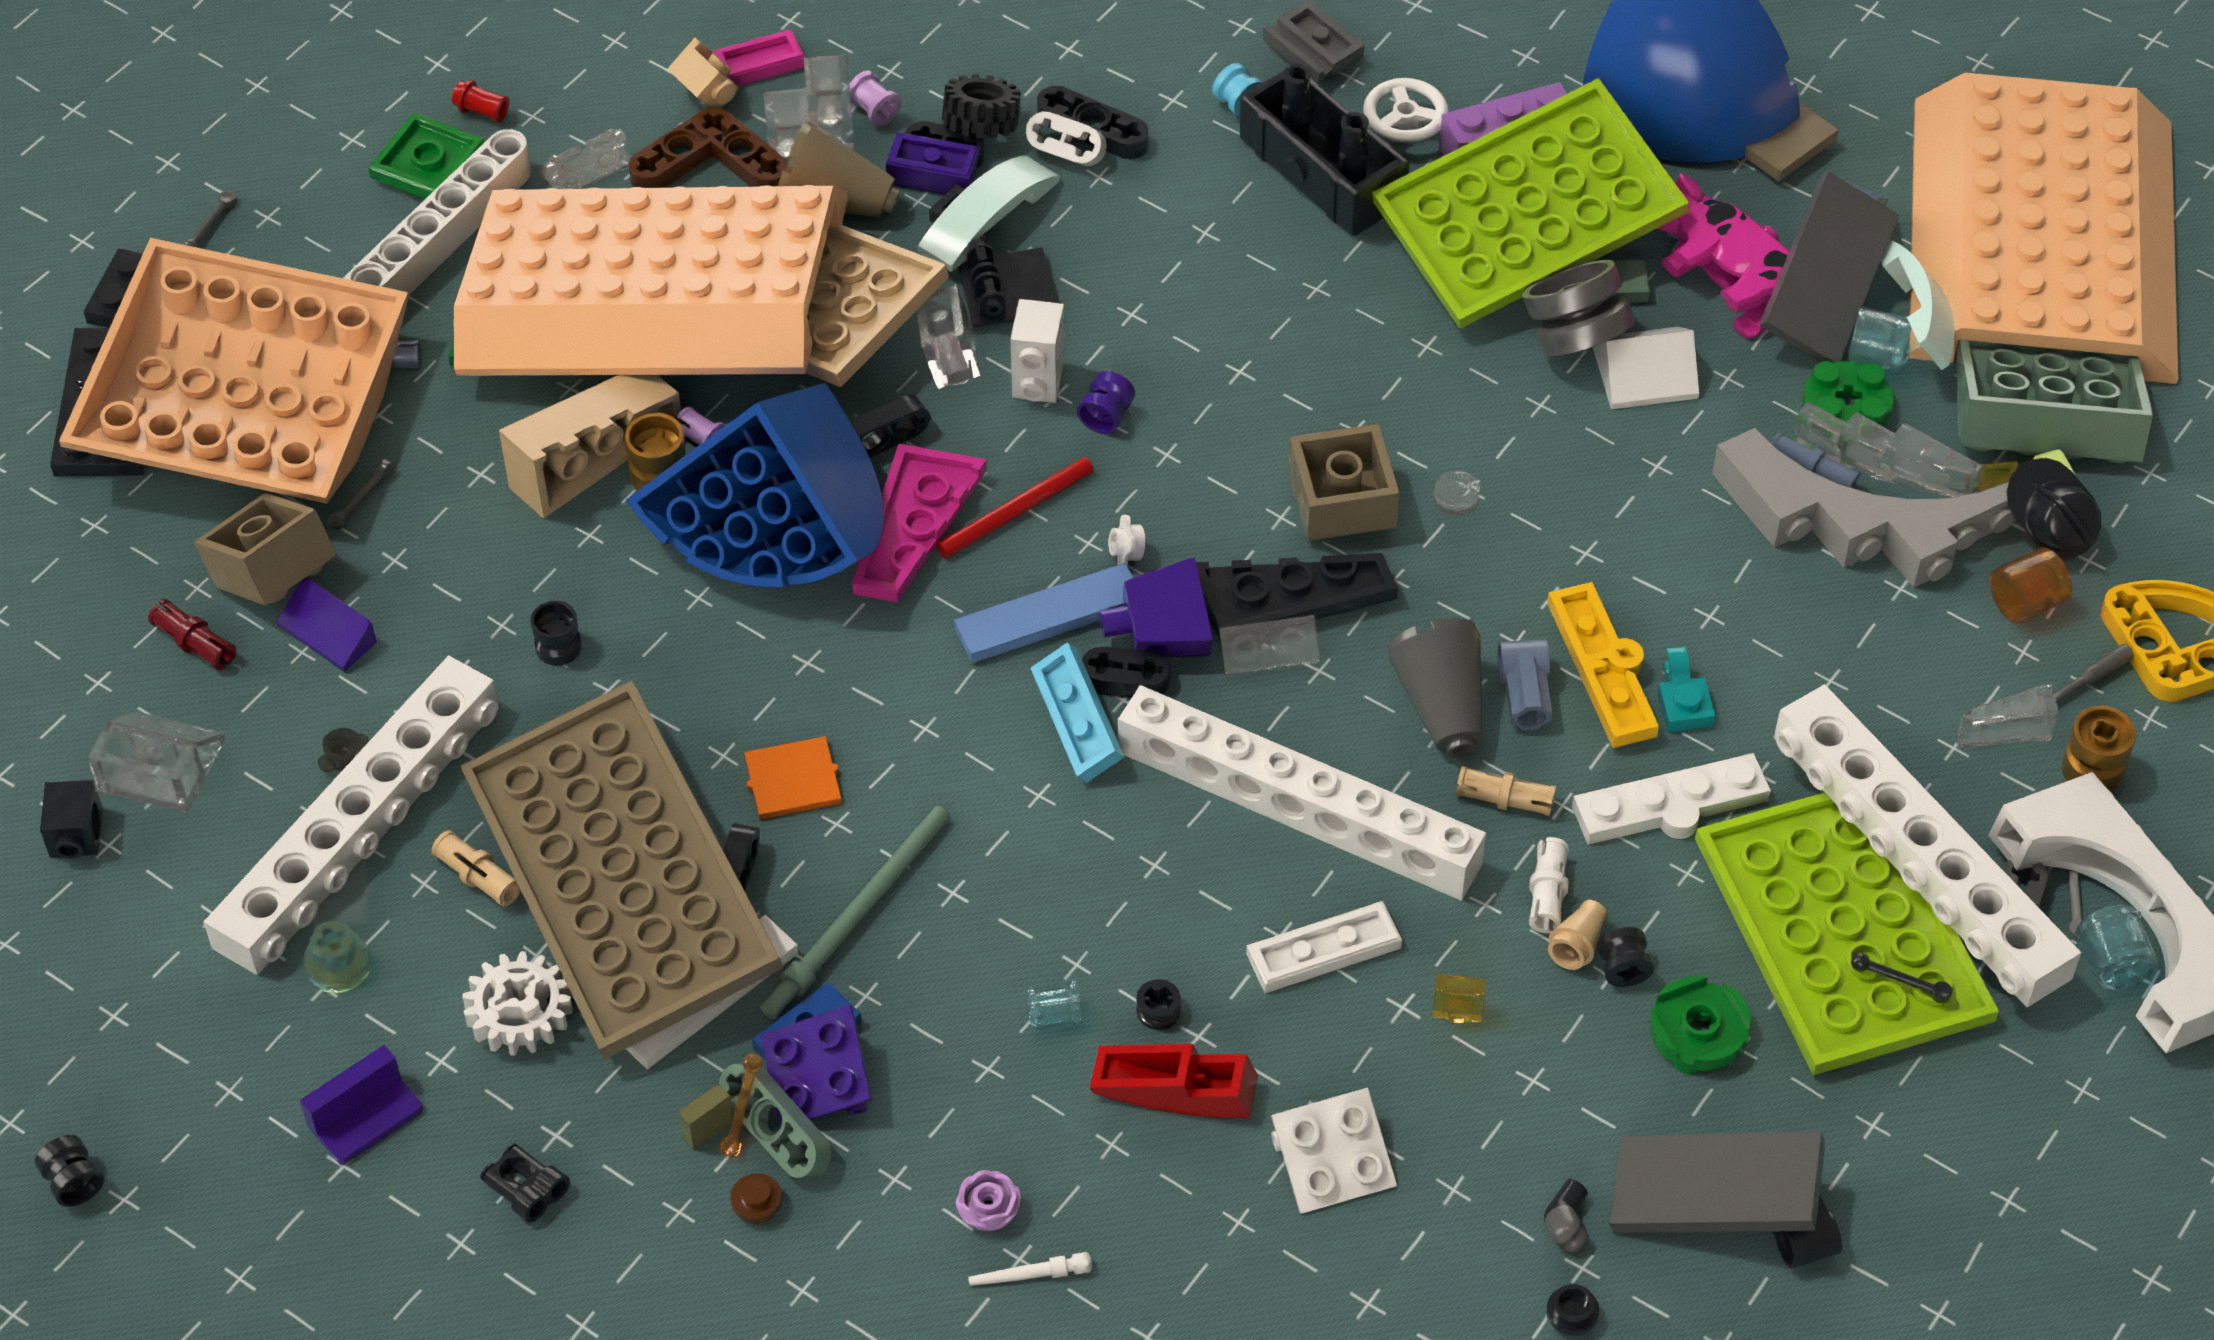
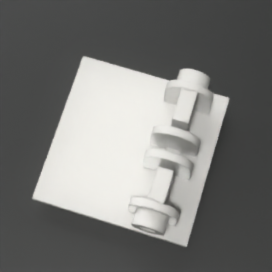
(1333, 1150)

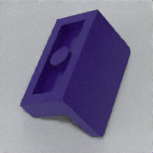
(360, 1106)

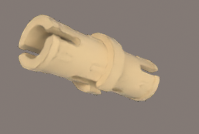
(1505, 791)
(455, 854)

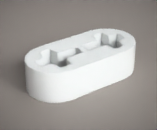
(1063, 148)

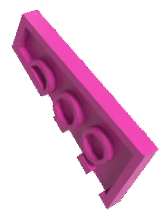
(919, 505)

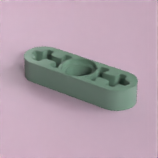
(794, 1126)

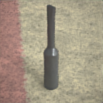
(2098, 670)

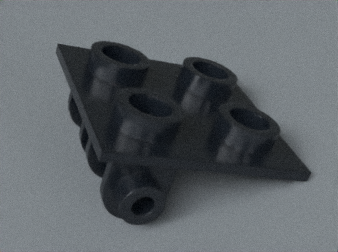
(998, 282)

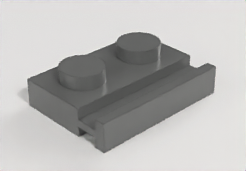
(1314, 39)

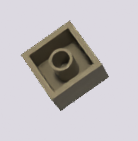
(1343, 482)
(265, 549)

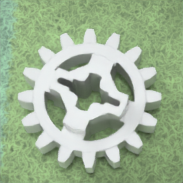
(517, 1003)

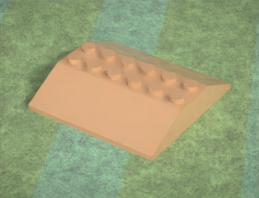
(240, 371)

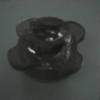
(338, 742)

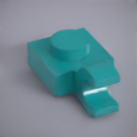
(1683, 700)

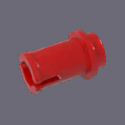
(478, 100)

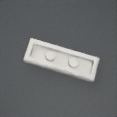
(1323, 947)

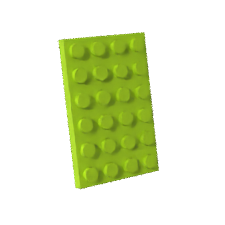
(1529, 202)
(1814, 897)

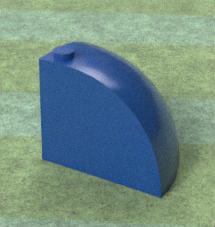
(1695, 75)
(771, 495)

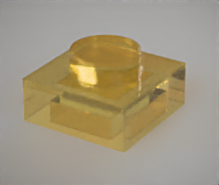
(1459, 998)

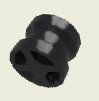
(1625, 957)

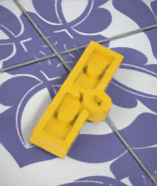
(1604, 664)

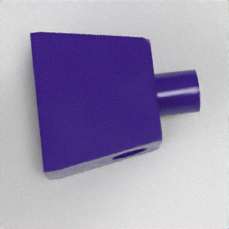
(1163, 612)

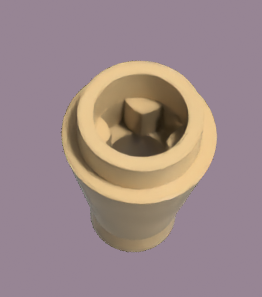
(1577, 937)

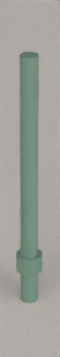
(801, 973)

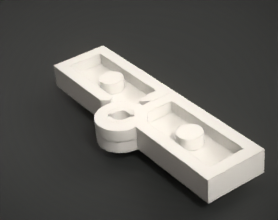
(1671, 800)

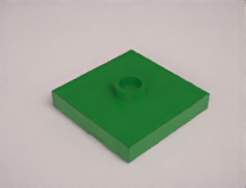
(423, 155)

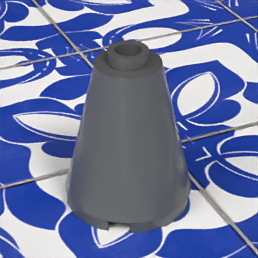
(1443, 680)

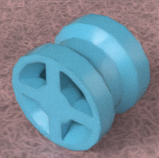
(1232, 85)

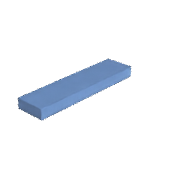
(1041, 614)

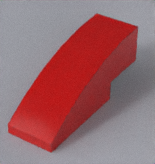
(1176, 1079)

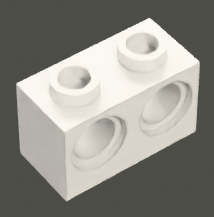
(1037, 350)

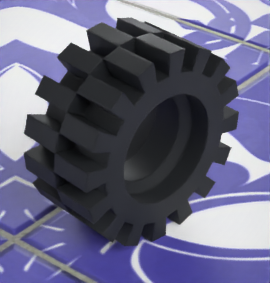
(981, 106)

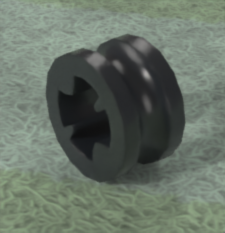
(1157, 991)

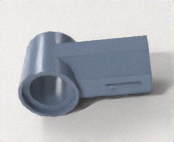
(1526, 672)

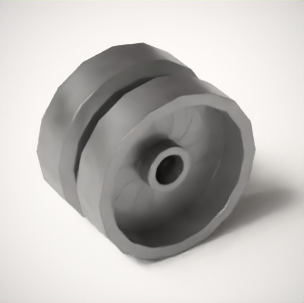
(1578, 308)

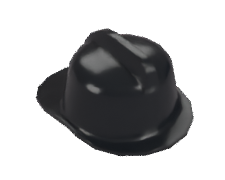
(2054, 507)

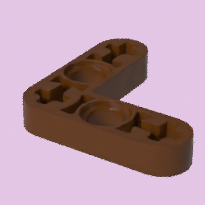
(705, 139)

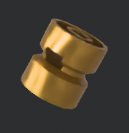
(653, 446)
(2100, 744)

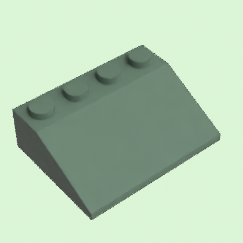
(2051, 401)

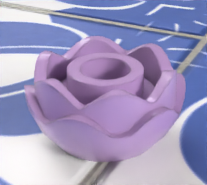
(988, 1186)

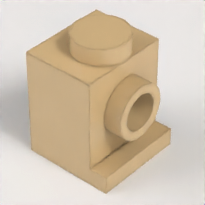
(704, 74)

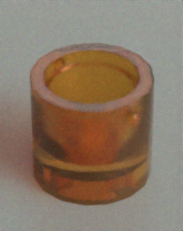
(2030, 585)

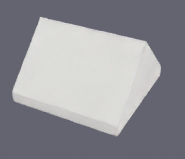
(1649, 367)

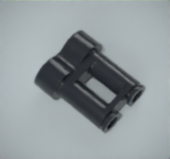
(536, 1192)

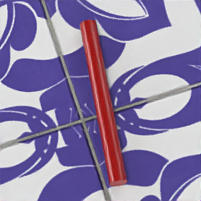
(1015, 507)

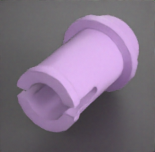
(697, 426)

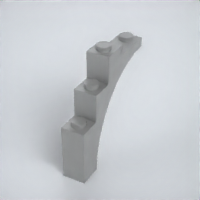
(1854, 524)

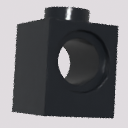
(71, 818)

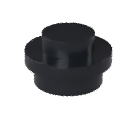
(1572, 1310)

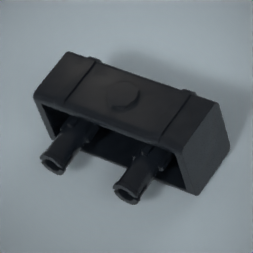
(1320, 146)

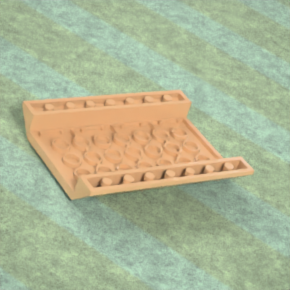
(2048, 216)
(644, 281)

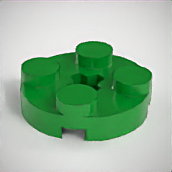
(1845, 378)
(1696, 1049)

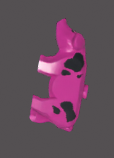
(1732, 251)

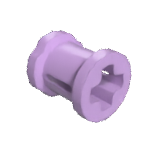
(874, 98)

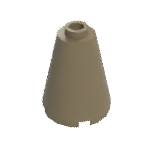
(826, 161)

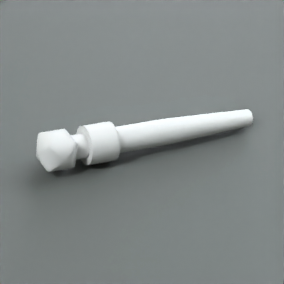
(1057, 1267)

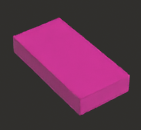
(762, 57)

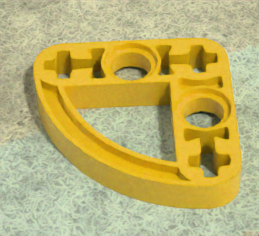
(2168, 657)

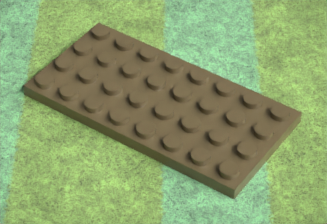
(620, 869)

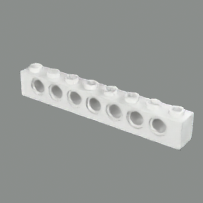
(407, 750)
(1301, 792)
(1916, 818)

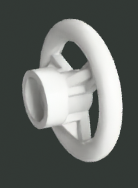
(1407, 118)

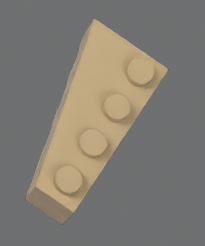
(579, 439)

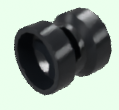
(556, 633)
(70, 1173)

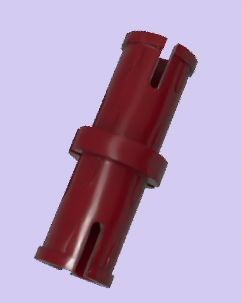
(192, 634)

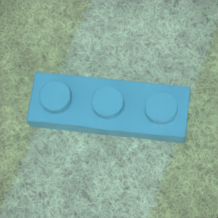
(1077, 712)

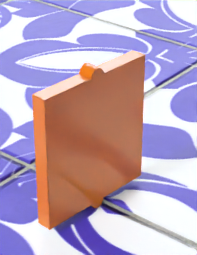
(792, 778)

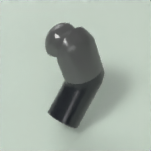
(1562, 1217)

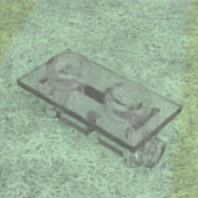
(584, 167)

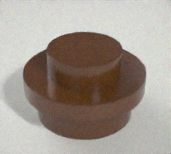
(756, 1198)

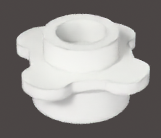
(1127, 541)

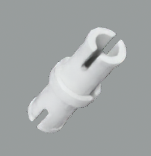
(1548, 885)

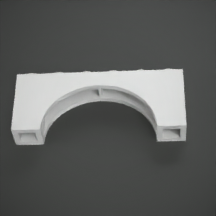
(2090, 833)

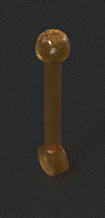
(731, 1144)

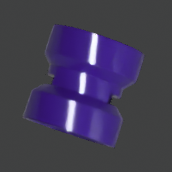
(1107, 399)

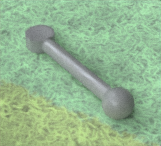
(2075, 903)

